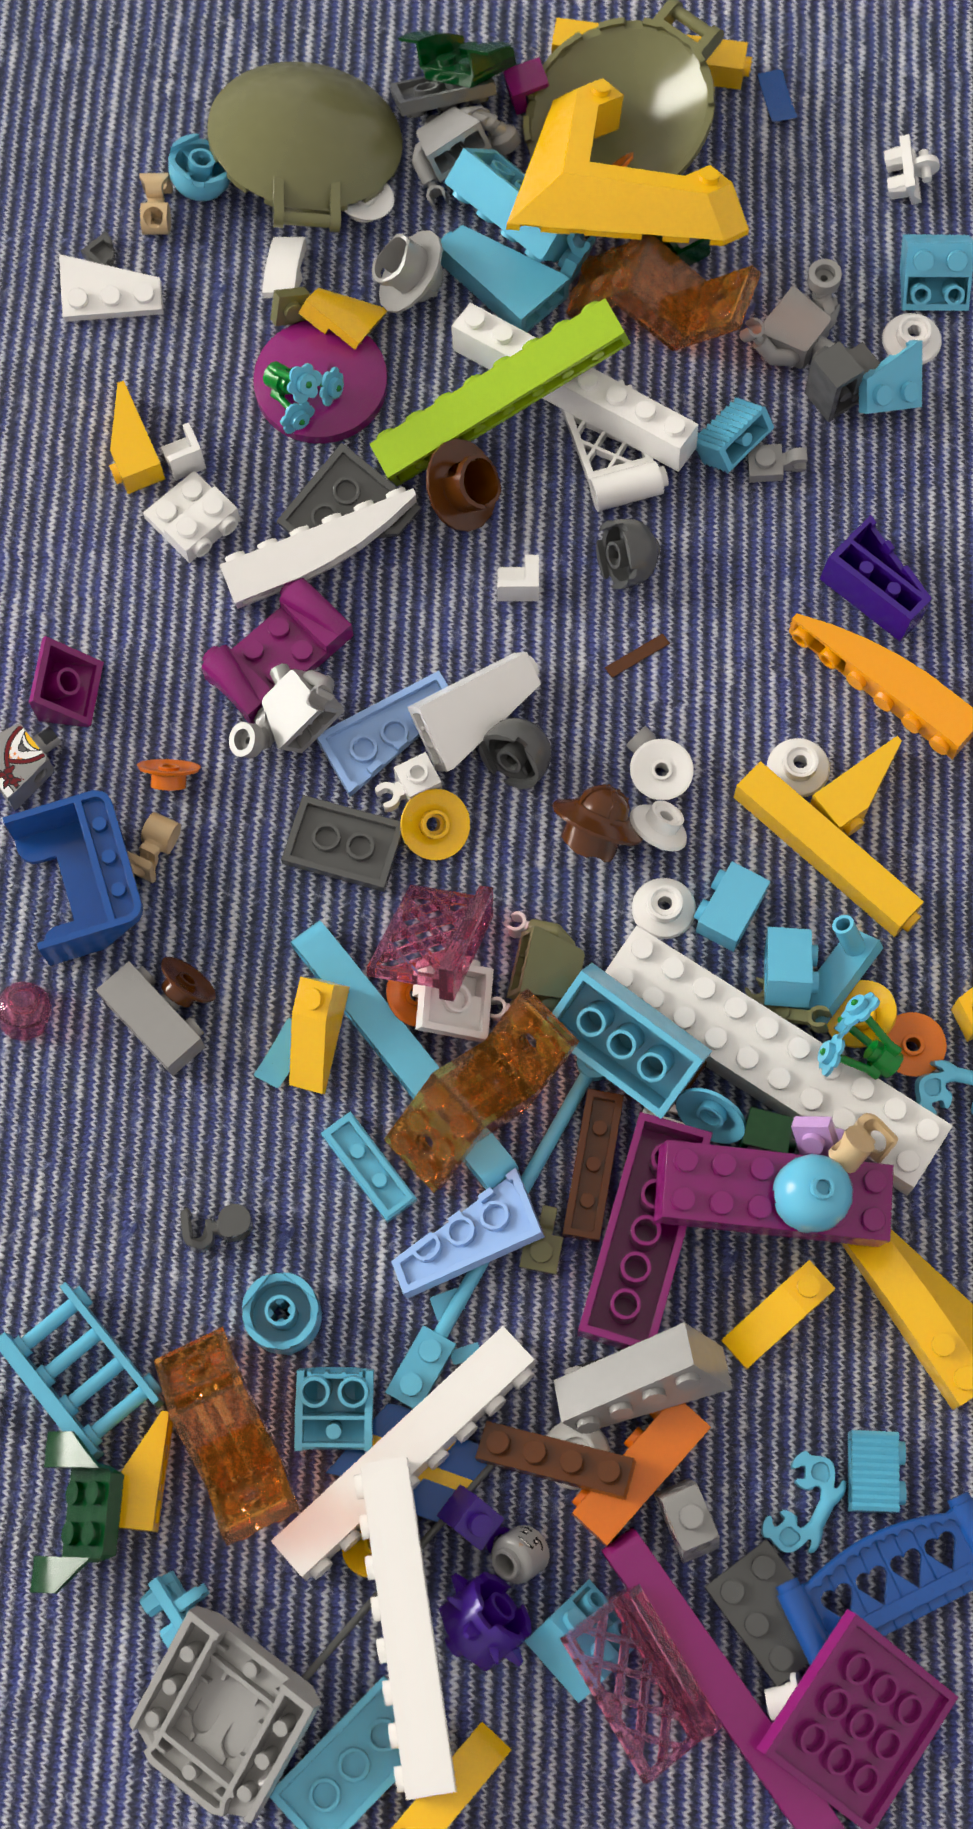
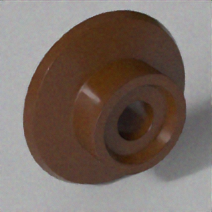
(185, 983)

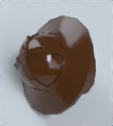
(462, 485)
(597, 822)

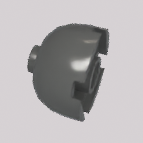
(627, 552)
(517, 751)

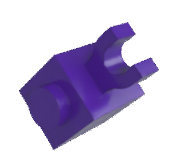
(472, 1518)

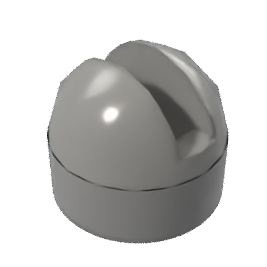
(640, 738)

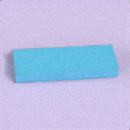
(369, 1167)

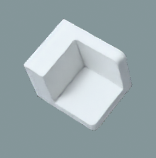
(184, 455)
(519, 582)

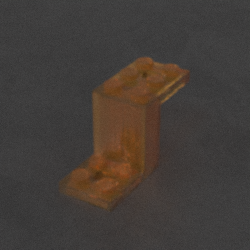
(665, 292)
(481, 1090)
(225, 1436)

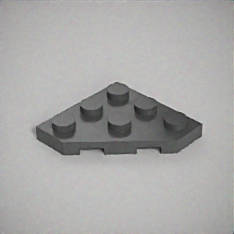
(338, 488)

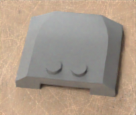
(223, 1716)

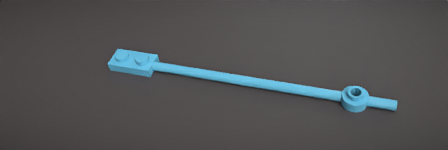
(432, 1348)

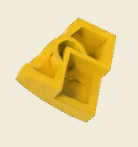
(342, 314)

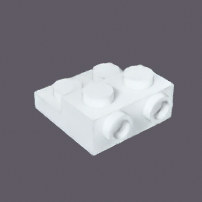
(193, 516)
(466, 1016)

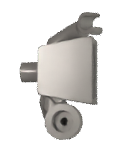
(447, 135)
(797, 324)
(291, 713)

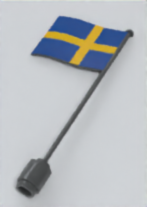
(429, 1495)

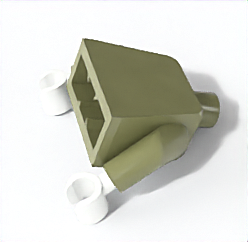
(544, 962)

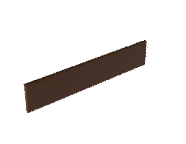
(637, 655)

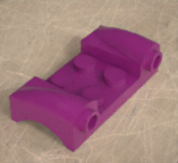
(296, 634)

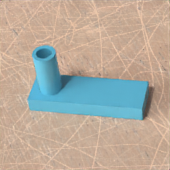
(844, 965)

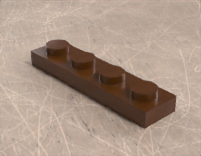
(593, 1165)
(556, 1460)

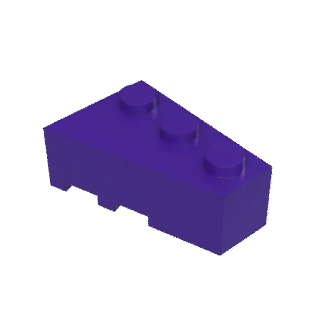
(876, 581)

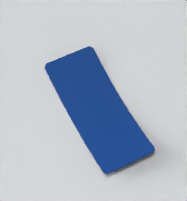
(776, 95)

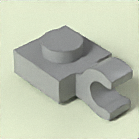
(769, 463)

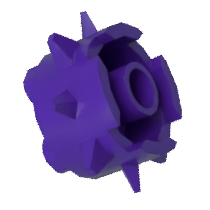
(484, 1621)

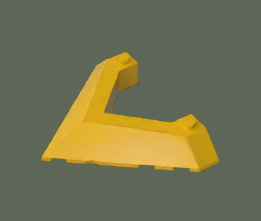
(604, 200)

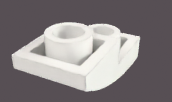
(284, 264)

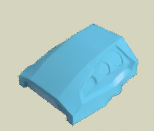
(327, 1416)

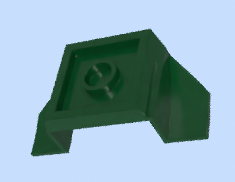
(452, 61)
(91, 1513)

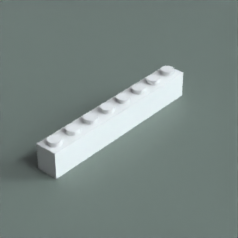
(589, 396)
(422, 1436)
(407, 1629)

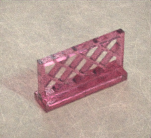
(459, 943)
(661, 1658)

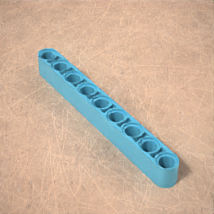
(390, 1038)

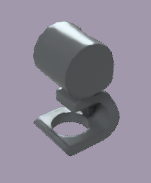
(232, 1225)

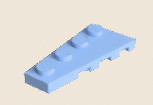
(376, 735)
(481, 1233)

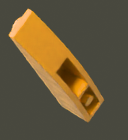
(892, 682)

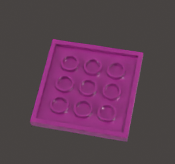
(858, 1722)

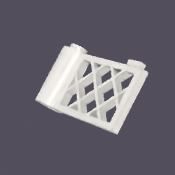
(616, 483)

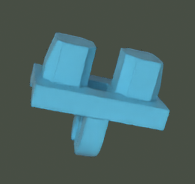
(169, 1595)

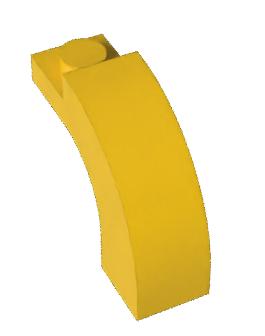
(472, 1768)

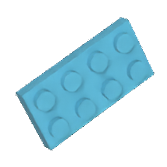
(343, 1770)

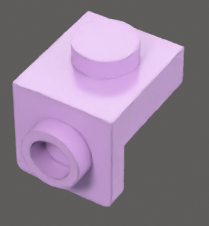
(815, 1134)

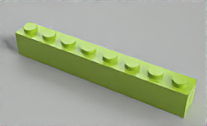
(501, 391)

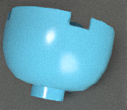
(195, 170)
(812, 1193)

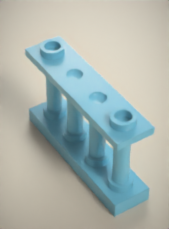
(41, 1379)

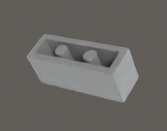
(152, 1017)

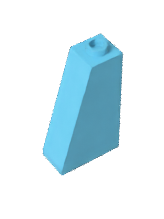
(502, 278)

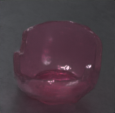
(24, 1010)

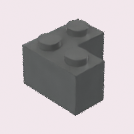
(836, 377)

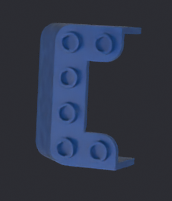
(93, 866)

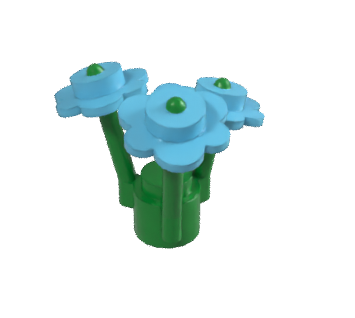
(302, 384)
(882, 1057)

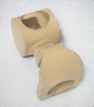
(155, 213)
(157, 836)
(858, 1144)

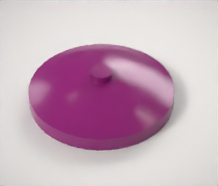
(363, 381)

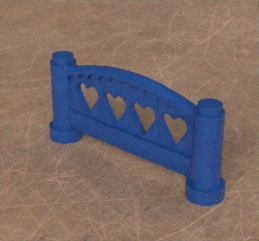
(902, 1599)

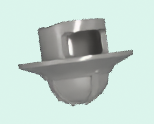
(411, 270)

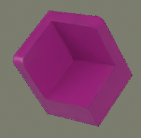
(524, 80)

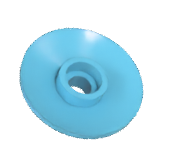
(712, 1113)

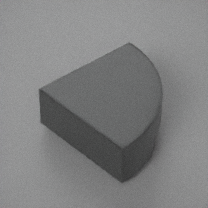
(100, 250)

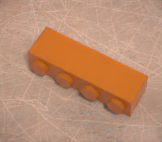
(656, 1455)

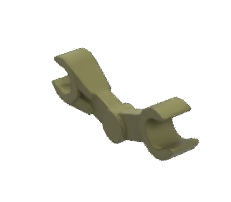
(792, 1015)

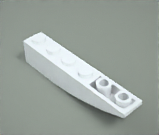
(311, 550)

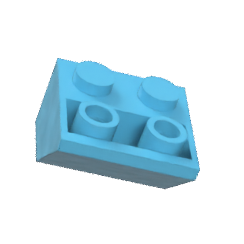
(936, 272)
(550, 1650)

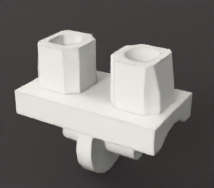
(914, 167)

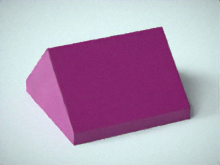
(65, 685)

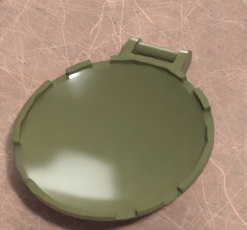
(662, 80)
(304, 140)

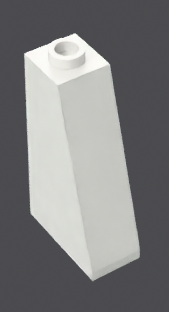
(462, 713)

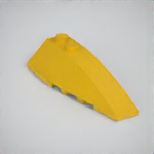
(925, 1310)

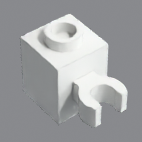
(411, 779)

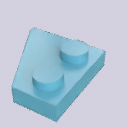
(894, 383)

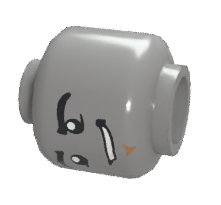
(520, 1554)

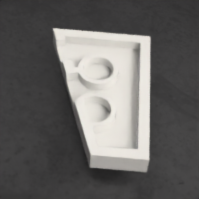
(106, 292)

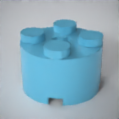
(280, 1291)

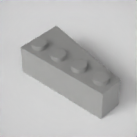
(643, 1379)

